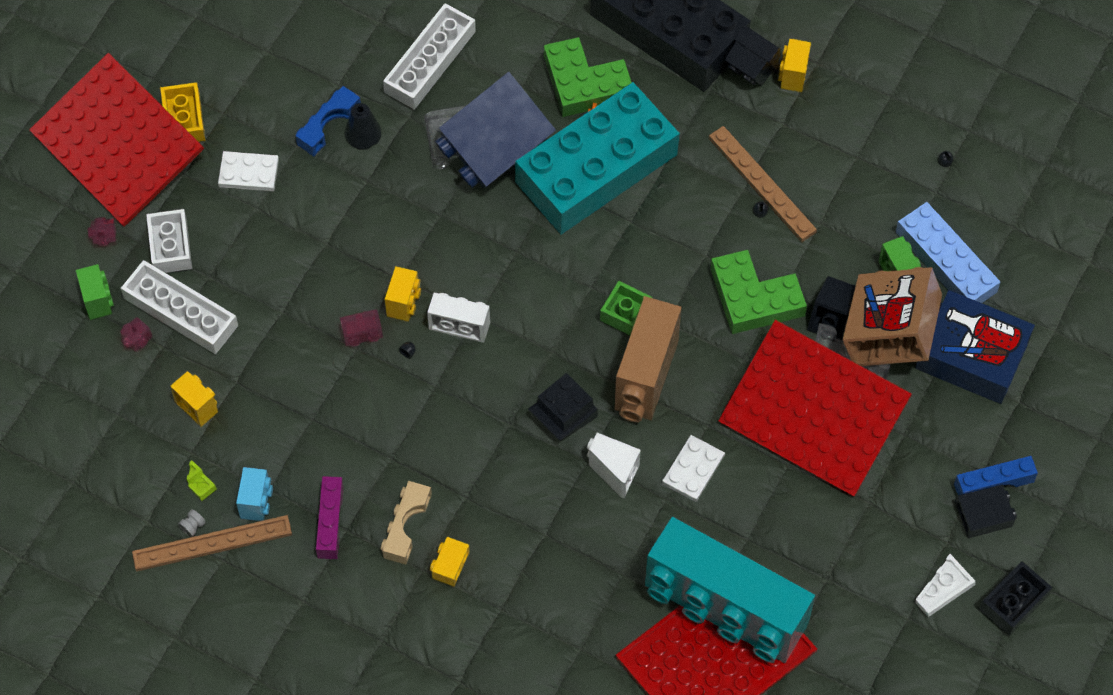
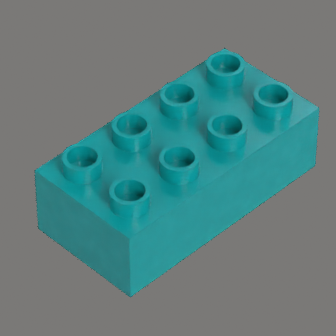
(596, 158)
(728, 591)

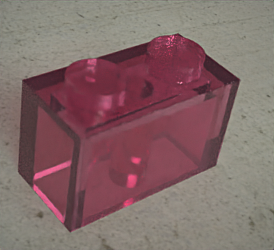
(361, 327)

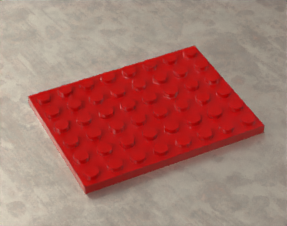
(116, 139)
(815, 408)
(696, 660)

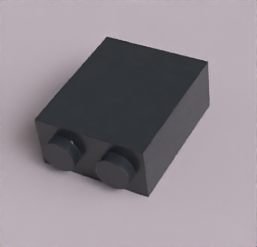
(985, 511)

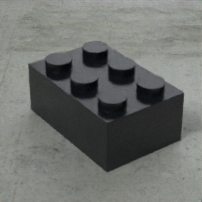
(1015, 598)

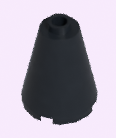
(362, 128)

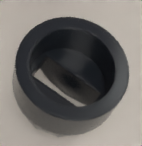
(943, 161)
(757, 213)
(407, 349)

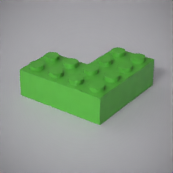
(578, 84)
(751, 302)

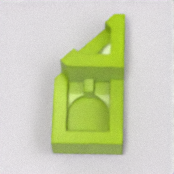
(199, 483)

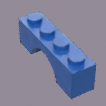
(339, 106)
(1014, 472)

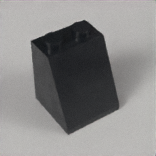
(832, 306)

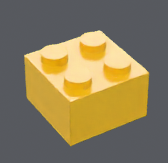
(794, 65)
(402, 294)
(194, 398)

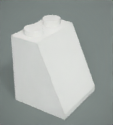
(613, 462)

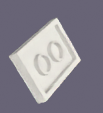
(248, 171)
(693, 468)

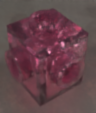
(102, 231)
(135, 334)

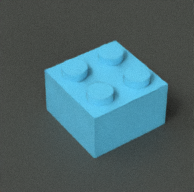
(254, 494)

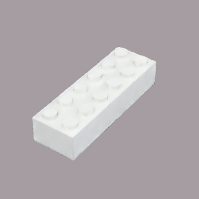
(429, 56)
(179, 307)

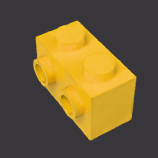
(450, 561)

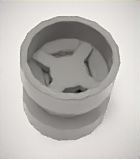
(190, 524)

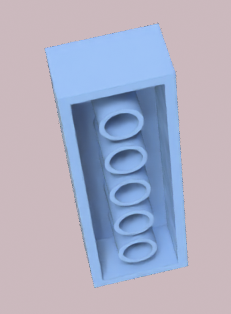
(947, 254)

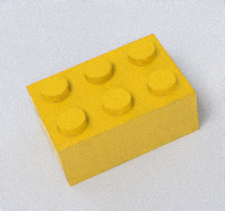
(185, 106)

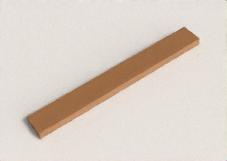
(211, 543)

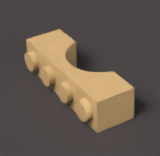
(414, 500)

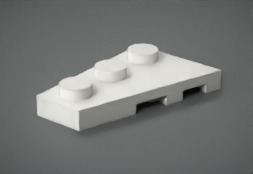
(947, 584)

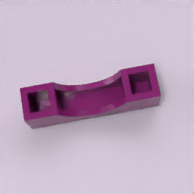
(329, 514)

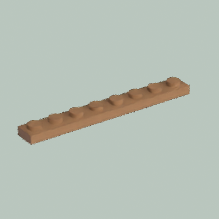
(762, 184)

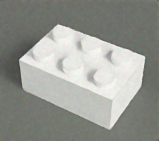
(169, 241)
(459, 317)

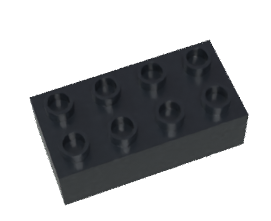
(680, 34)

